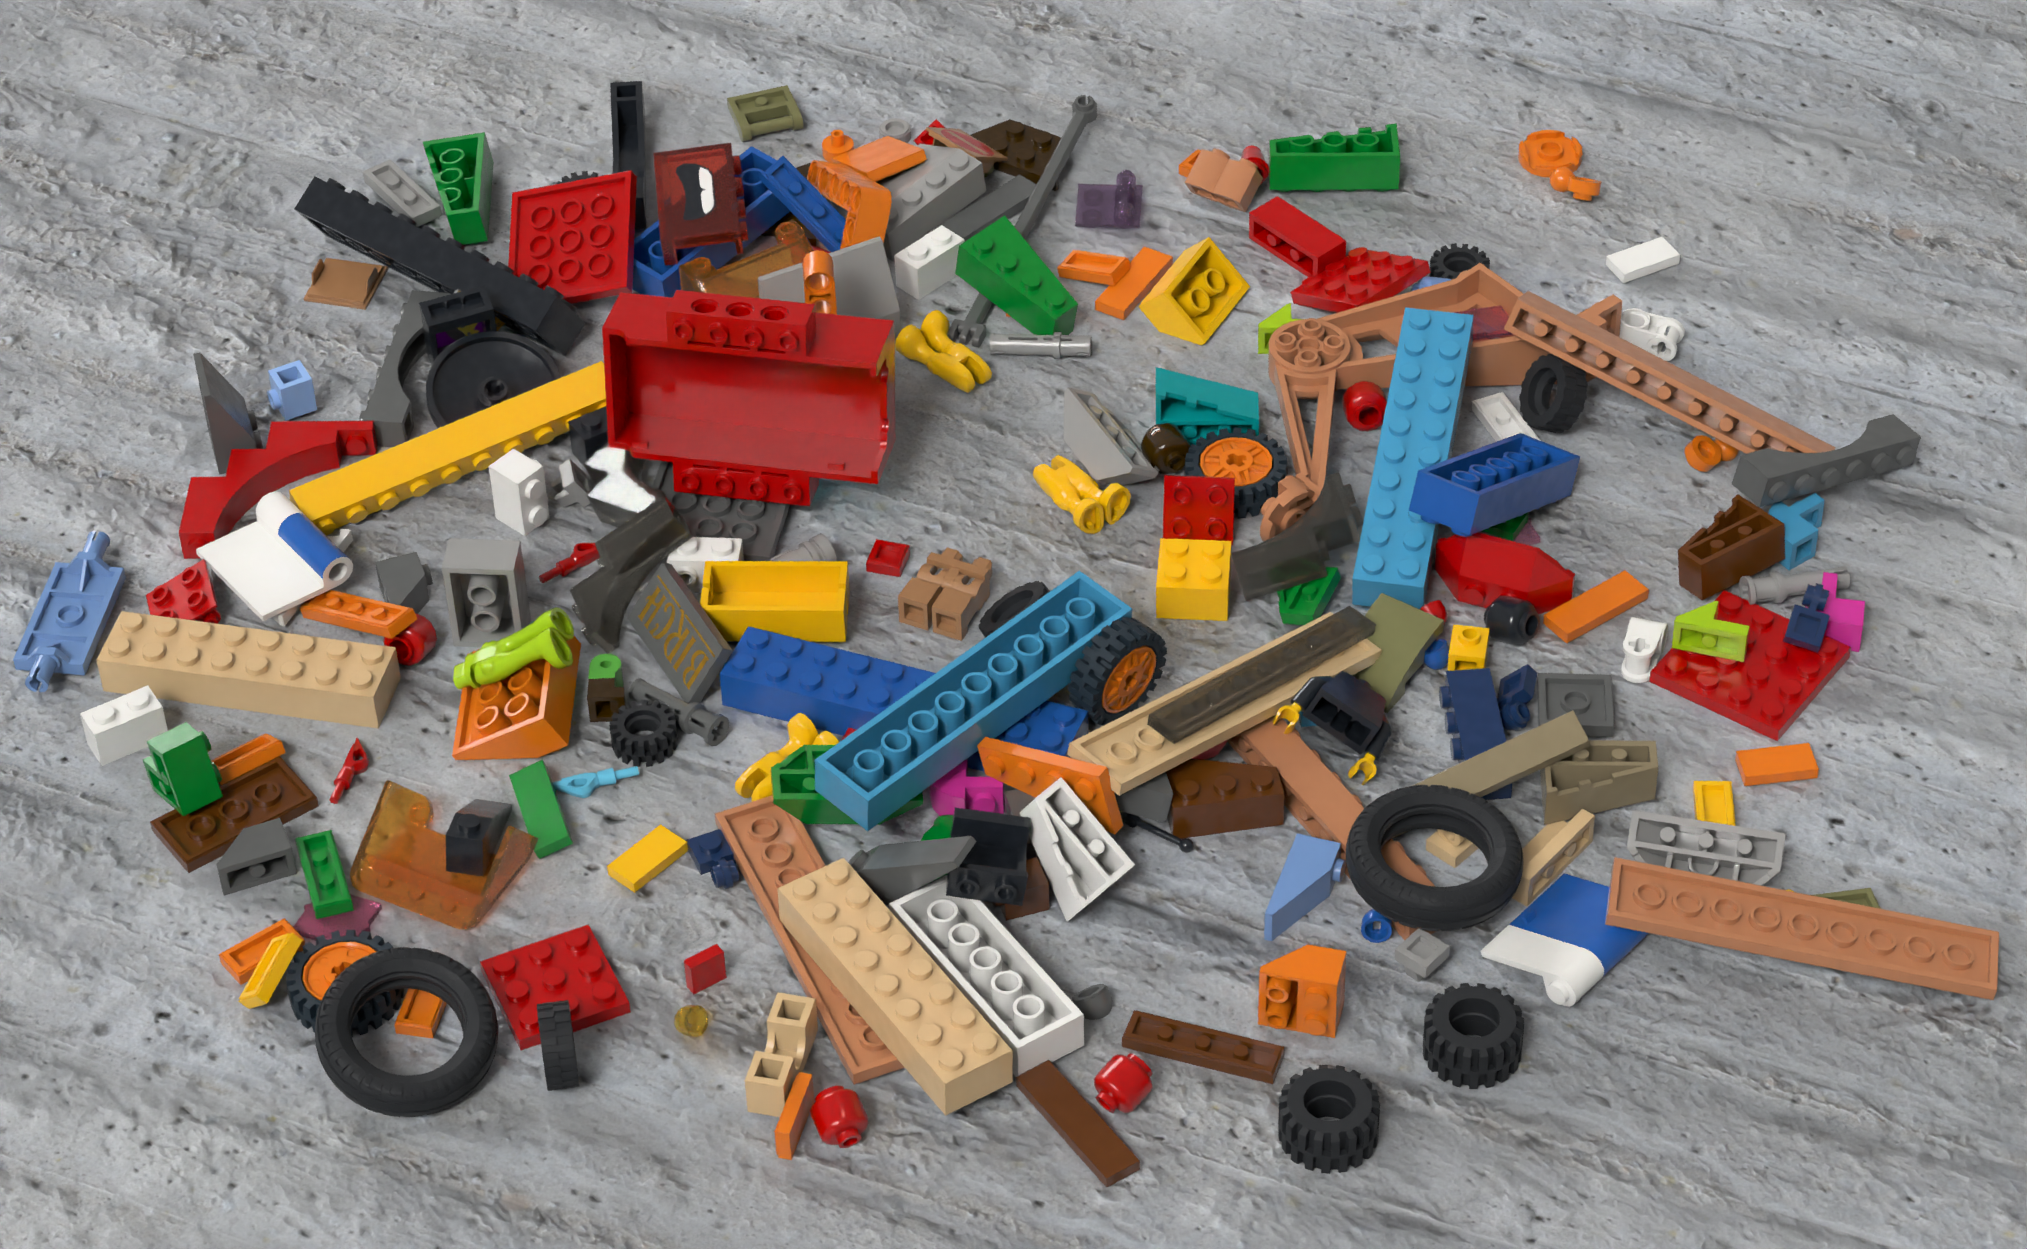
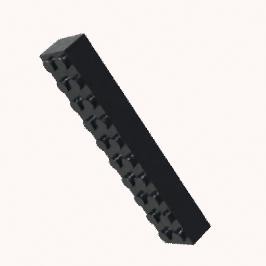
(439, 263)

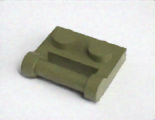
(762, 106)

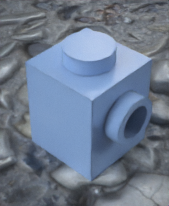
(291, 390)

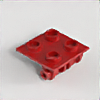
(1198, 508)
(186, 596)

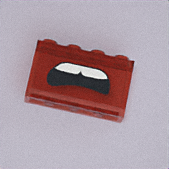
(699, 199)

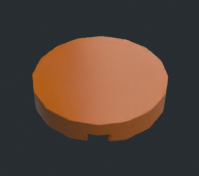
(1548, 151)

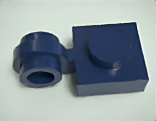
(1805, 624)
(1514, 694)
(714, 855)

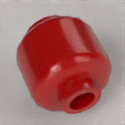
(1364, 406)
(414, 641)
(1123, 1083)
(839, 1116)

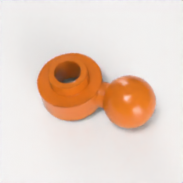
(1583, 188)
(1704, 453)

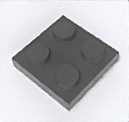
(1584, 693)

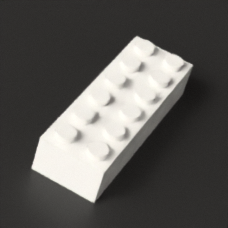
(993, 974)

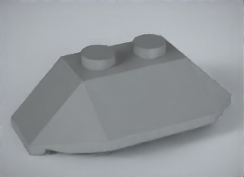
(1103, 441)
(1706, 847)

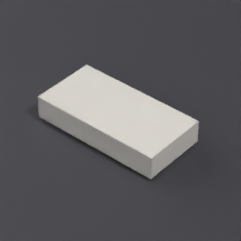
(1642, 259)

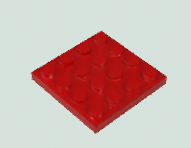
(576, 236)
(1766, 688)

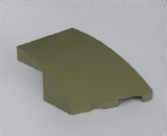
(1403, 637)

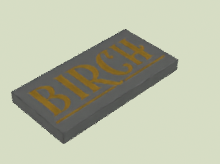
(679, 634)

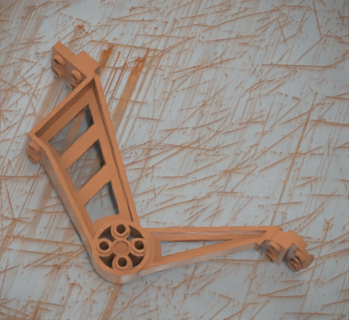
(1324, 355)

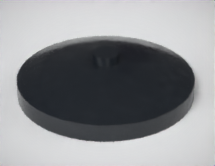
(484, 372)

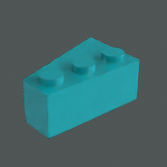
(1203, 405)

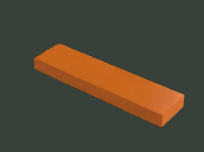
(358, 613)

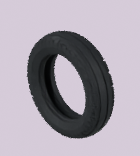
(1425, 905)
(395, 1093)

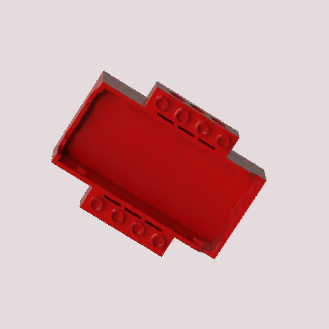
(749, 393)

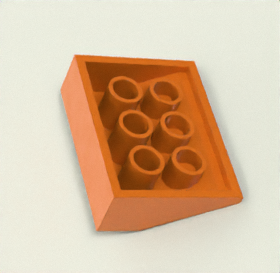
(520, 714)

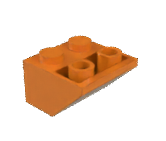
(1303, 991)

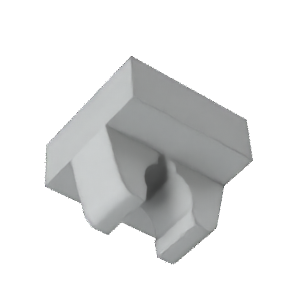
(572, 485)
(1421, 954)

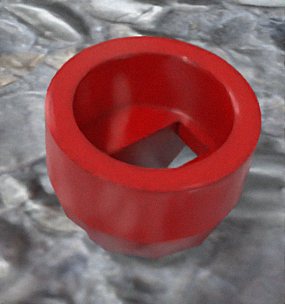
(1436, 608)

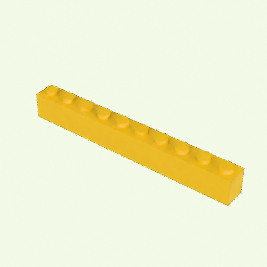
(450, 451)

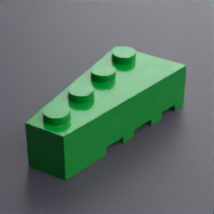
(1336, 161)
(464, 182)
(1016, 279)

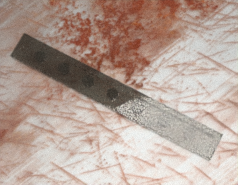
(1261, 674)

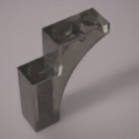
(618, 486)
(1301, 549)
(624, 563)

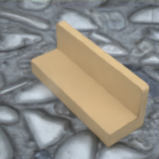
(1552, 852)

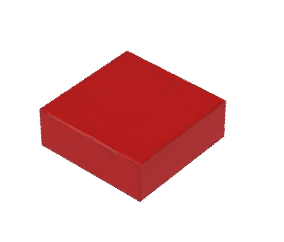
(888, 558)
(705, 969)

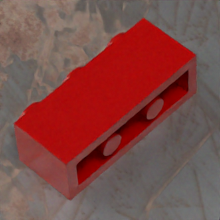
(1295, 237)

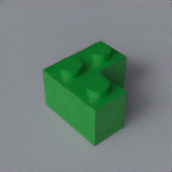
(182, 769)

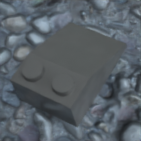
(226, 414)

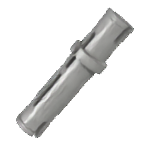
(1049, 345)

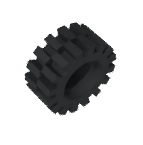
(1453, 261)
(646, 747)

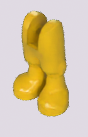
(953, 362)
(1080, 494)
(757, 778)

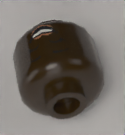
(1165, 447)

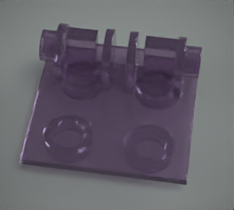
(1110, 204)

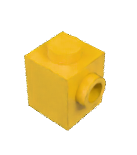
(1468, 648)

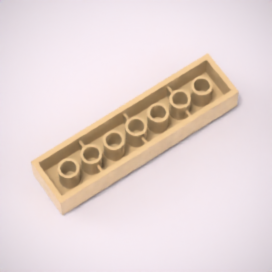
(250, 669)
(895, 986)

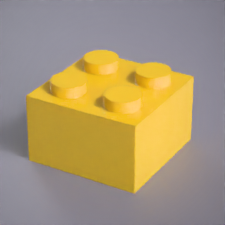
(1193, 579)

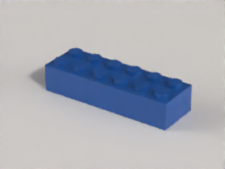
(762, 212)
(1493, 484)

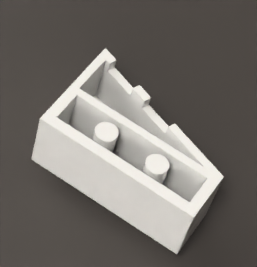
(1073, 848)

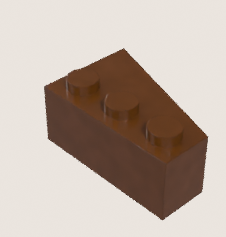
(1732, 547)
(1223, 798)

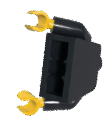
(1348, 712)

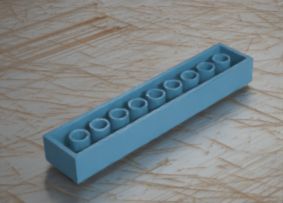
(1415, 434)
(964, 702)

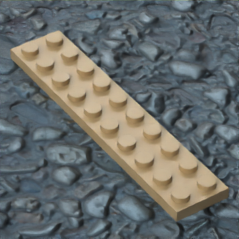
(1140, 753)

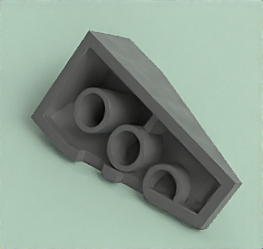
(906, 866)

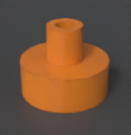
(836, 145)

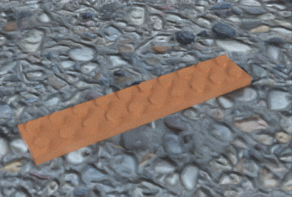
(770, 853)
(1803, 928)

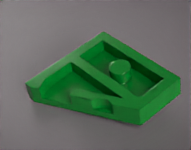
(1308, 600)

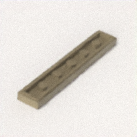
(1515, 758)

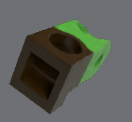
(605, 688)

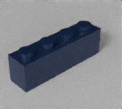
(1472, 717)

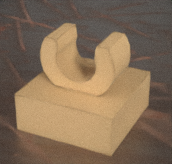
(1450, 847)

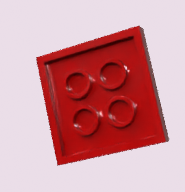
(1359, 280)
(552, 971)

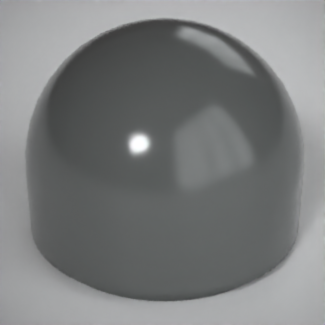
(1094, 1001)

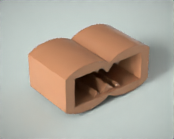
(1224, 179)

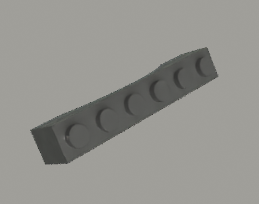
(387, 402)
(1778, 475)

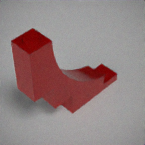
(291, 454)

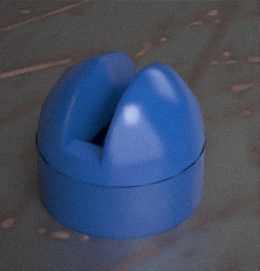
(1437, 654)
(1376, 935)

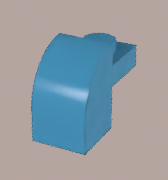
(1800, 528)

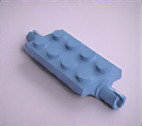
(70, 615)

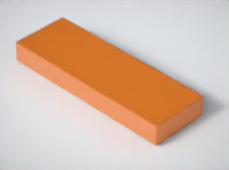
(1129, 291)
(1595, 606)

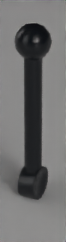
(1185, 845)

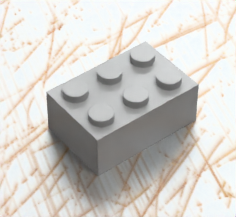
(485, 590)

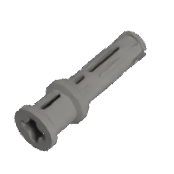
(1778, 587)

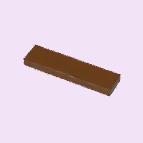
(1203, 1047)
(1078, 1123)

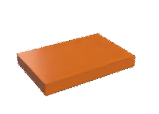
(882, 158)

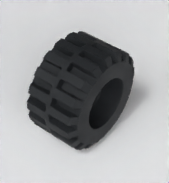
(1467, 1058)
(1324, 1142)

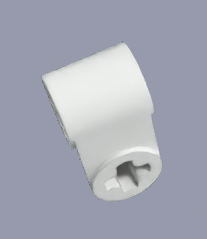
(1649, 332)
(1642, 648)

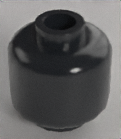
(1511, 620)

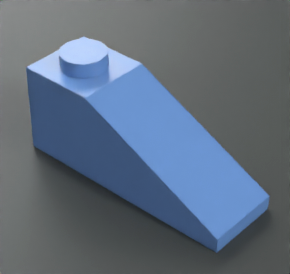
(1303, 883)

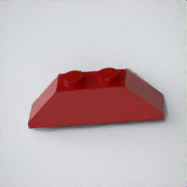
(1488, 567)

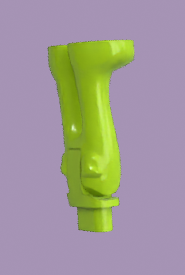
(502, 658)

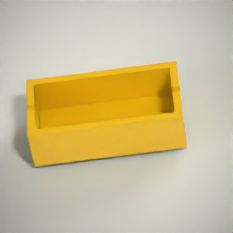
(778, 596)

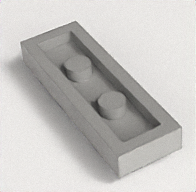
(402, 192)

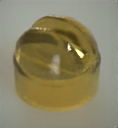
(693, 1015)

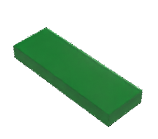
(541, 808)
(324, 874)

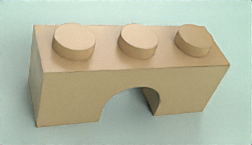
(790, 1037)

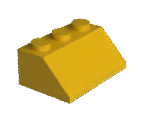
(1195, 294)

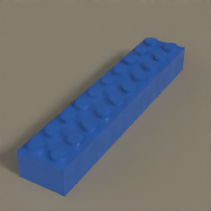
(847, 689)

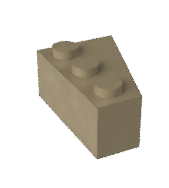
(1599, 779)

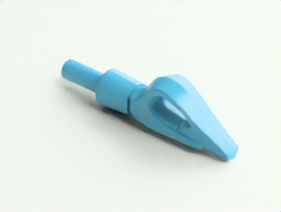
(584, 784)

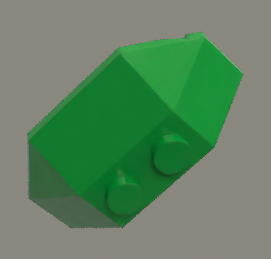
(795, 790)

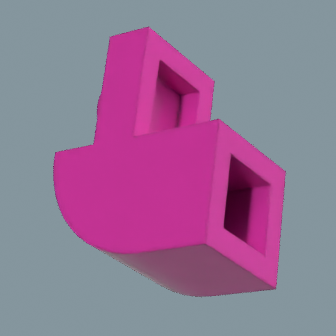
(1845, 615)
(966, 792)

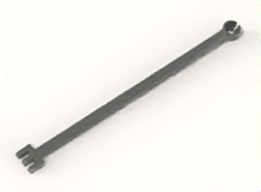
(1081, 115)

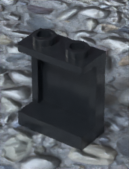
(996, 862)

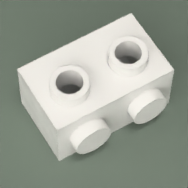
(927, 262)
(519, 492)
(691, 557)
(123, 725)

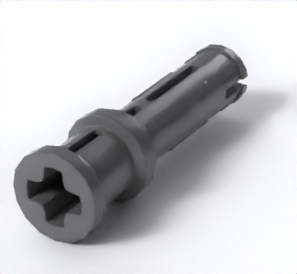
(691, 716)

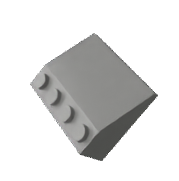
(929, 194)
(861, 283)

